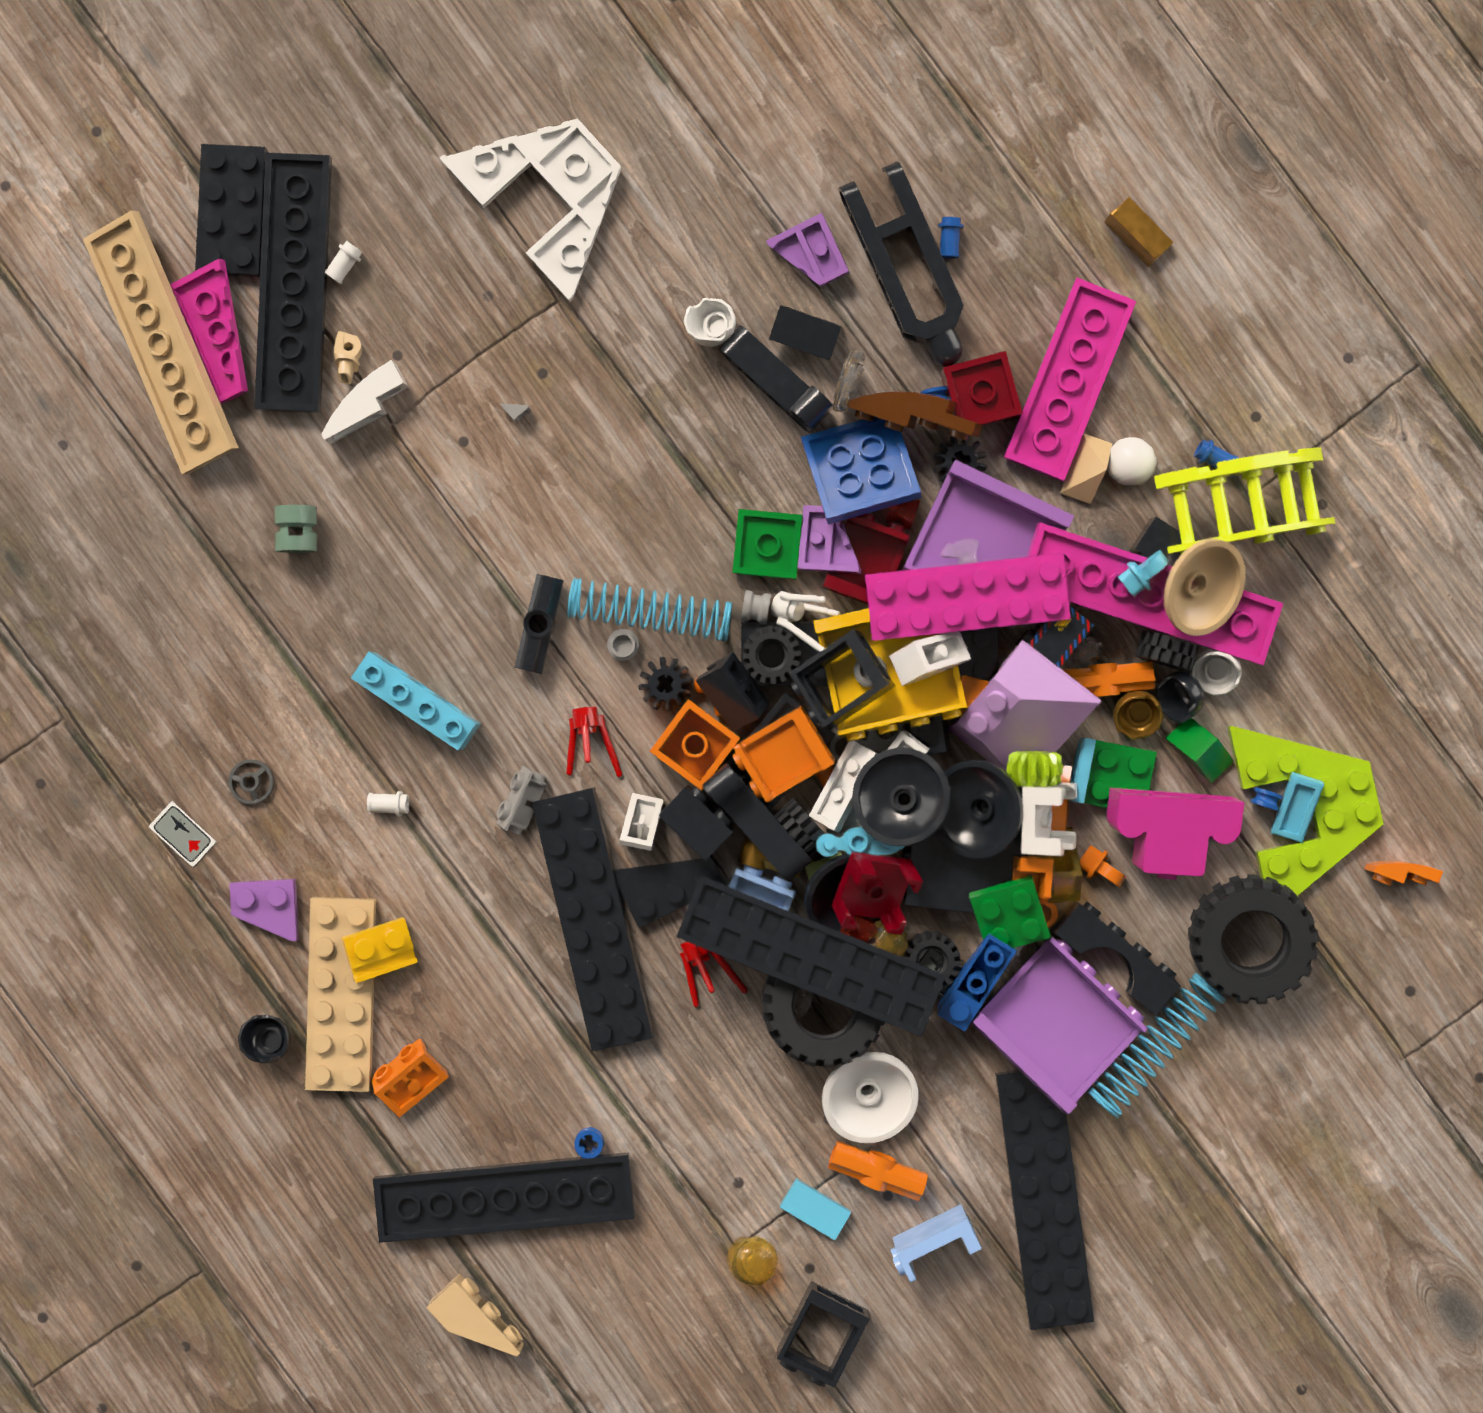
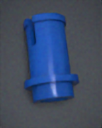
(950, 237)
(1211, 454)

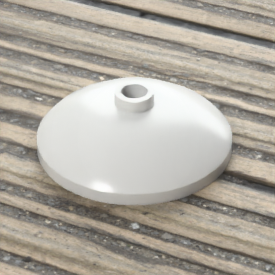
(871, 1113)

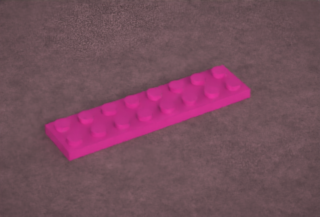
(1094, 584)

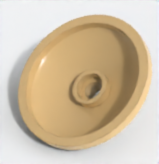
(1204, 586)

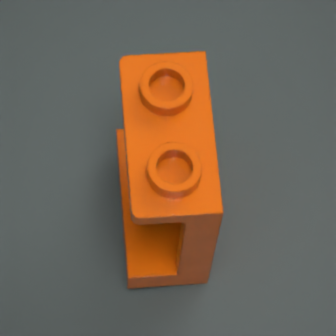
(783, 754)

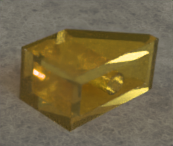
(1066, 876)

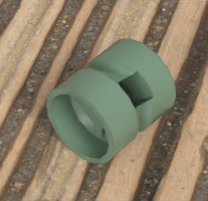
(295, 517)

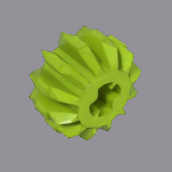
(1035, 768)

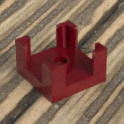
(983, 389)
(875, 889)

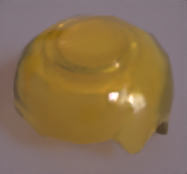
(752, 1260)

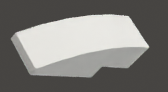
(364, 402)

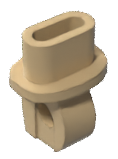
(345, 360)

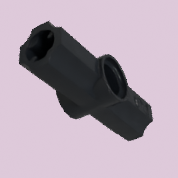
(543, 602)

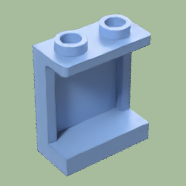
(775, 891)
(930, 1236)

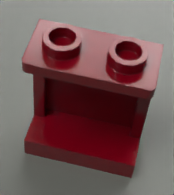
(877, 551)

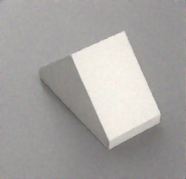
(641, 822)

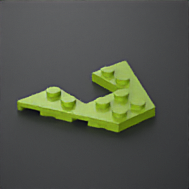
(1343, 815)

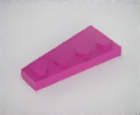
(210, 317)

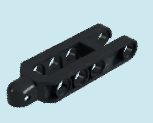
(936, 334)

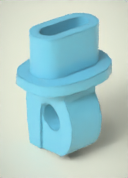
(1137, 577)

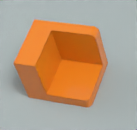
(1040, 869)

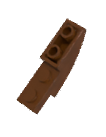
(904, 408)

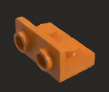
(408, 1078)

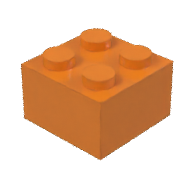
(695, 744)

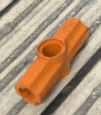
(1112, 678)
(878, 1170)

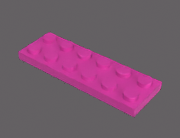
(1069, 379)
(968, 596)

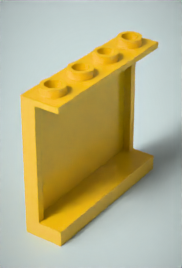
(910, 703)

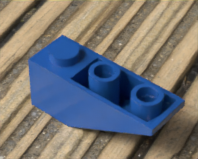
(975, 982)

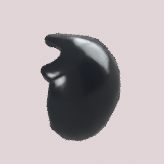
(1180, 696)
(264, 1039)

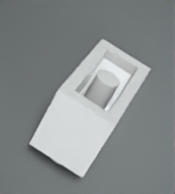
(929, 657)

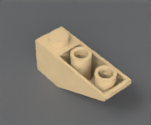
(469, 1316)

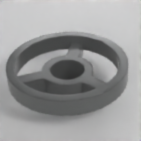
(256, 775)

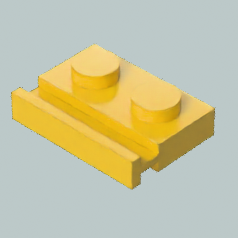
(379, 950)

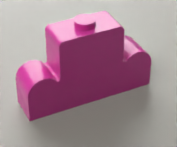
(1173, 827)

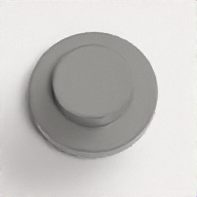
(623, 644)

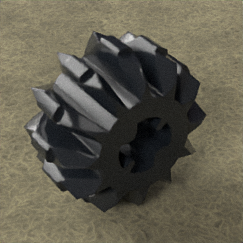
(963, 451)
(654, 683)

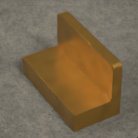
(1138, 231)

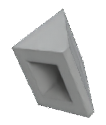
(516, 411)

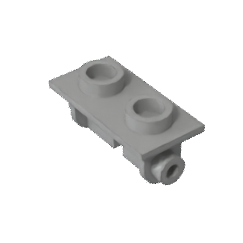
(514, 811)

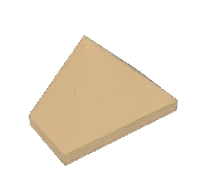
(1087, 469)

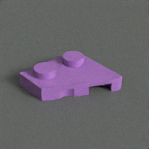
(812, 250)
(825, 545)
(267, 905)

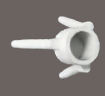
(790, 607)

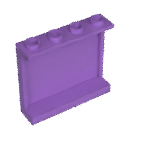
(982, 510)
(1058, 1023)

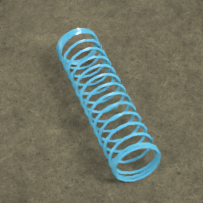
(574, 605)
(1114, 1109)

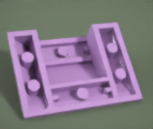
(1024, 708)

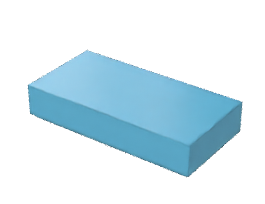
(1082, 766)
(1297, 807)
(815, 1208)

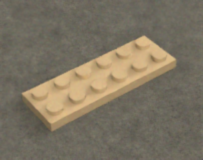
(337, 1007)

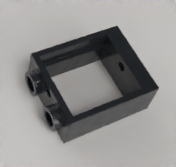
(868, 660)
(838, 1306)

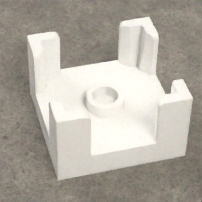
(1037, 820)

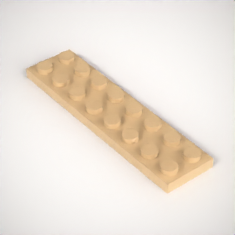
(160, 342)

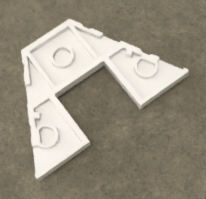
(573, 166)

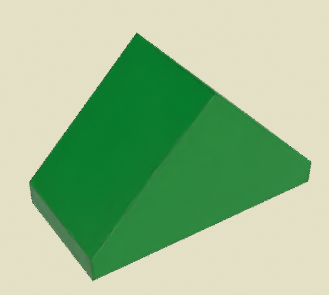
(1200, 749)

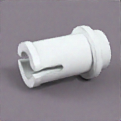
(343, 261)
(388, 803)

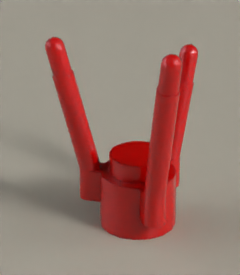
(585, 722)
(697, 957)

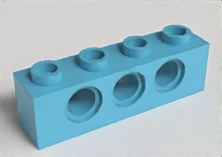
(415, 700)

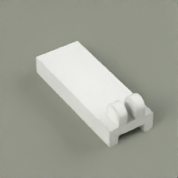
(836, 797)

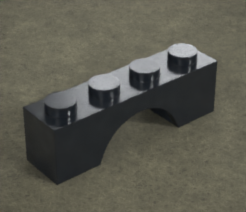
(1146, 981)

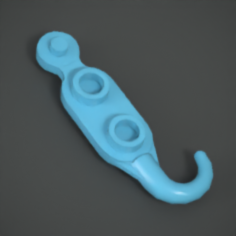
(853, 841)

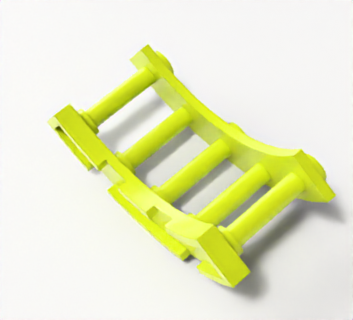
(1250, 469)

